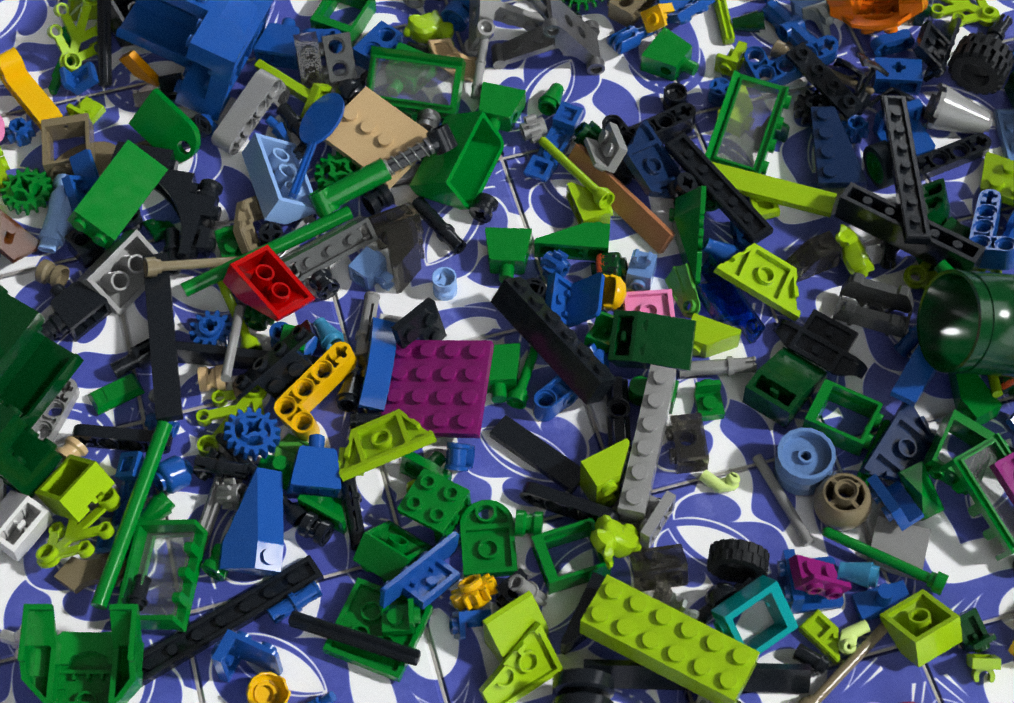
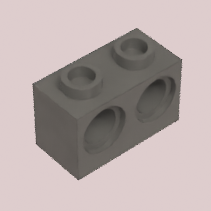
(344, 57)

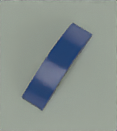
(560, 135)
(378, 366)
(127, 472)

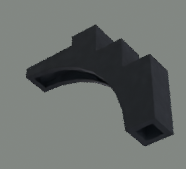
(180, 192)

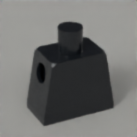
(79, 308)

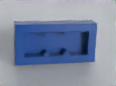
(874, 601)

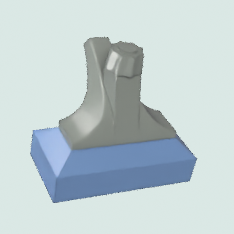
(814, 10)

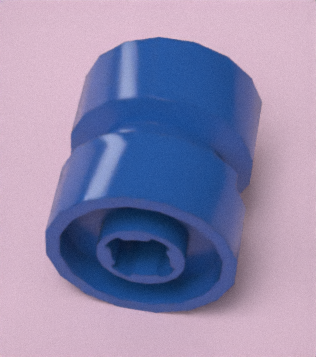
(457, 13)

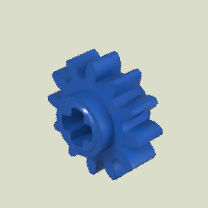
(211, 329)

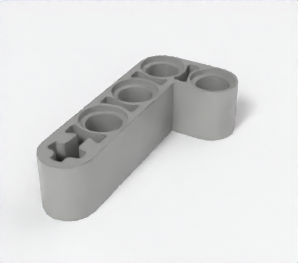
(248, 111)

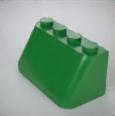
(463, 171)

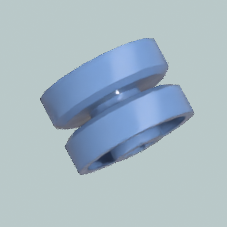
(803, 460)

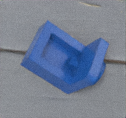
(79, 79)

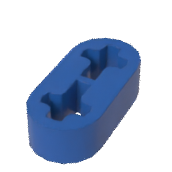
(892, 43)

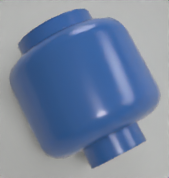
(173, 475)

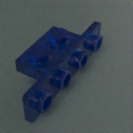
(727, 302)

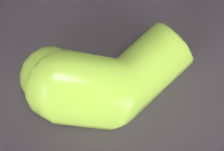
(720, 485)
(849, 636)

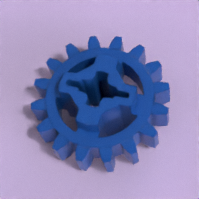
(251, 433)

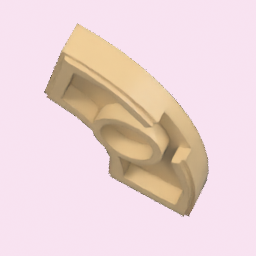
(446, 48)

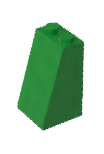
(117, 195)

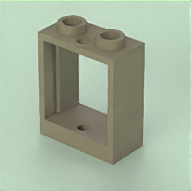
(64, 128)

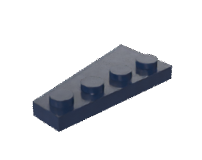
(833, 153)

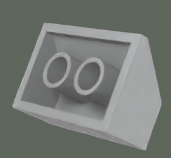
(120, 271)

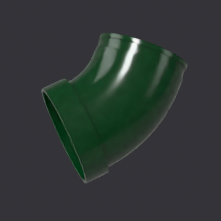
(968, 323)

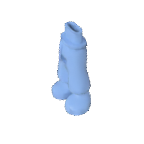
(55, 222)

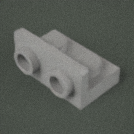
(608, 150)

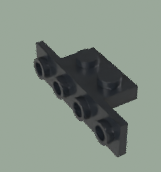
(935, 46)
(824, 80)
(279, 366)

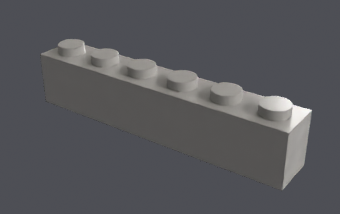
(647, 444)

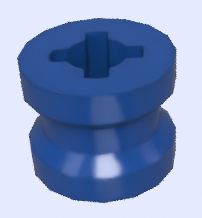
(717, 91)

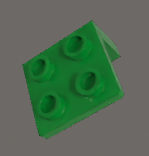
(435, 503)

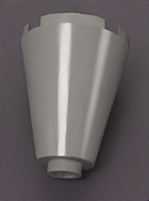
(955, 113)

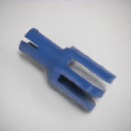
(627, 38)

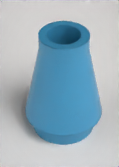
(326, 333)
(861, 573)

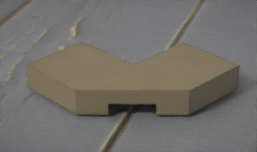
(246, 214)

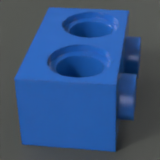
(381, 36)

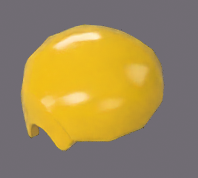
(613, 293)
(267, 688)

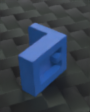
(473, 618)

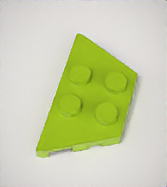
(999, 175)
(764, 278)
(383, 442)

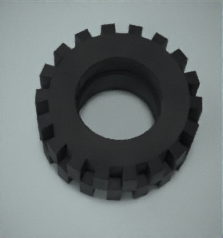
(980, 63)

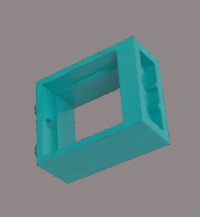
(776, 603)

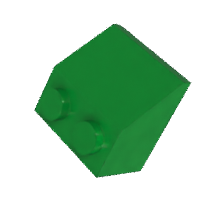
(388, 550)

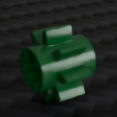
(585, 130)
(256, 319)

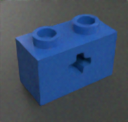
(903, 74)

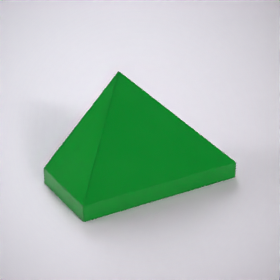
(921, 489)
(327, 508)

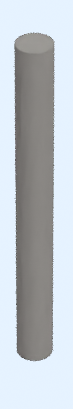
(232, 343)
(783, 500)

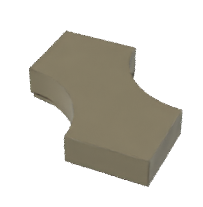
(79, 574)

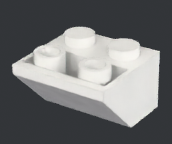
(21, 524)

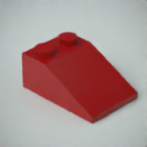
(267, 284)

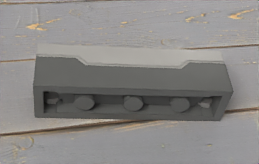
(330, 247)

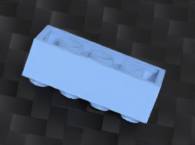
(272, 173)

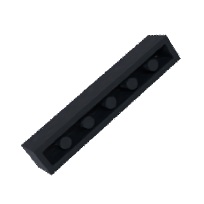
(882, 220)
(553, 340)

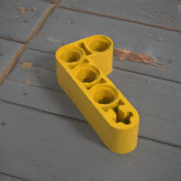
(25, 88)
(319, 389)

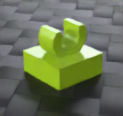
(981, 663)

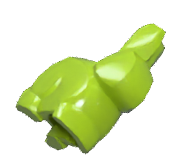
(428, 27)
(853, 252)
(614, 539)

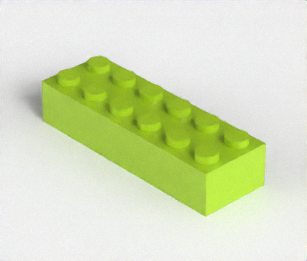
(668, 642)

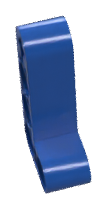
(824, 48)
(999, 249)

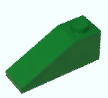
(579, 241)
(973, 397)

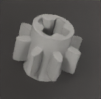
(533, 128)
(230, 493)

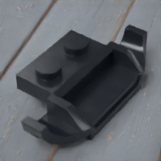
(823, 343)

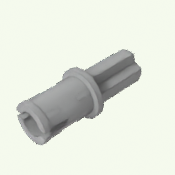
(521, 585)

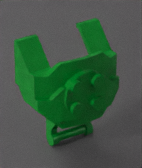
(81, 664)

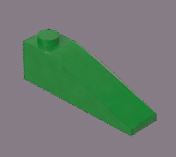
(688, 228)

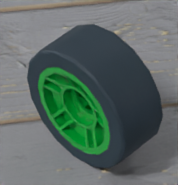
(878, 164)

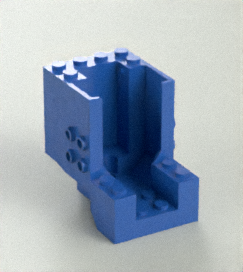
(205, 38)

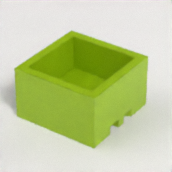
(74, 487)

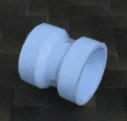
(444, 283)

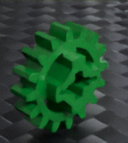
(336, 168)
(15, 193)

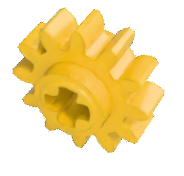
(474, 592)

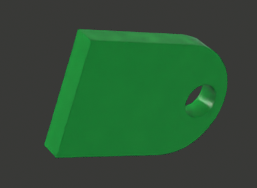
(166, 126)
(488, 543)

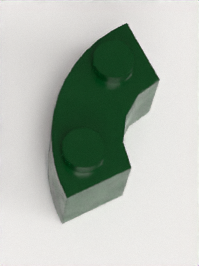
(936, 201)

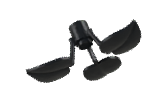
(860, 91)

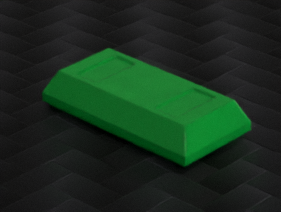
(115, 393)

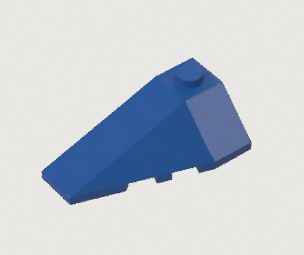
(256, 533)

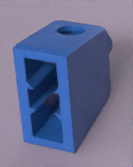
(277, 44)
(315, 470)

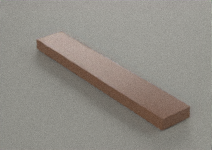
(626, 203)

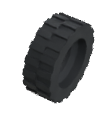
(736, 558)

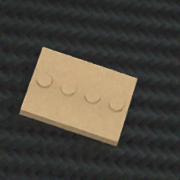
(373, 131)

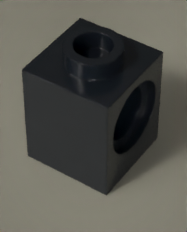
(83, 248)

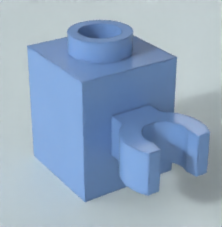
(370, 269)
(641, 270)

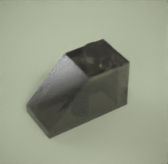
(815, 256)

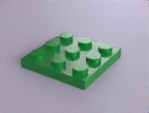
(364, 614)

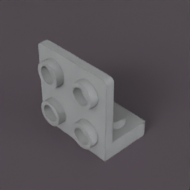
(657, 516)

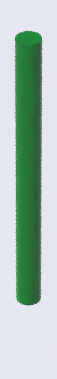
(278, 246)
(131, 516)

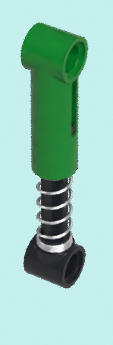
(332, 196)

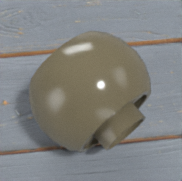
(842, 512)

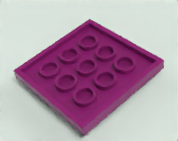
(442, 385)

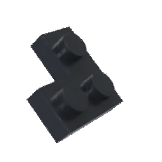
(421, 322)

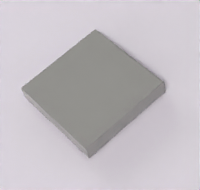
(905, 545)

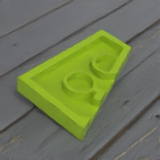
(523, 669)

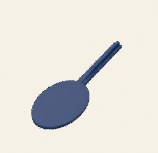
(315, 127)

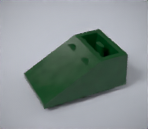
(651, 339)
(782, 386)

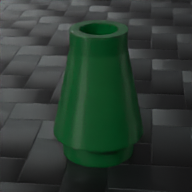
(749, 22)

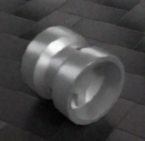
(429, 119)

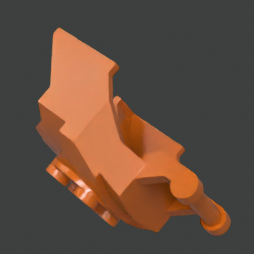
(875, 14)

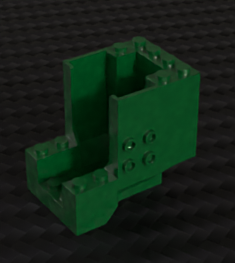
(30, 379)

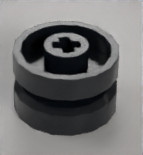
(583, 686)

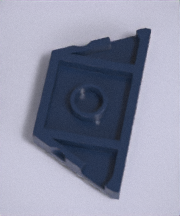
(650, 162)
(900, 445)

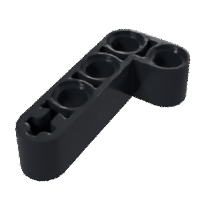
(665, 124)

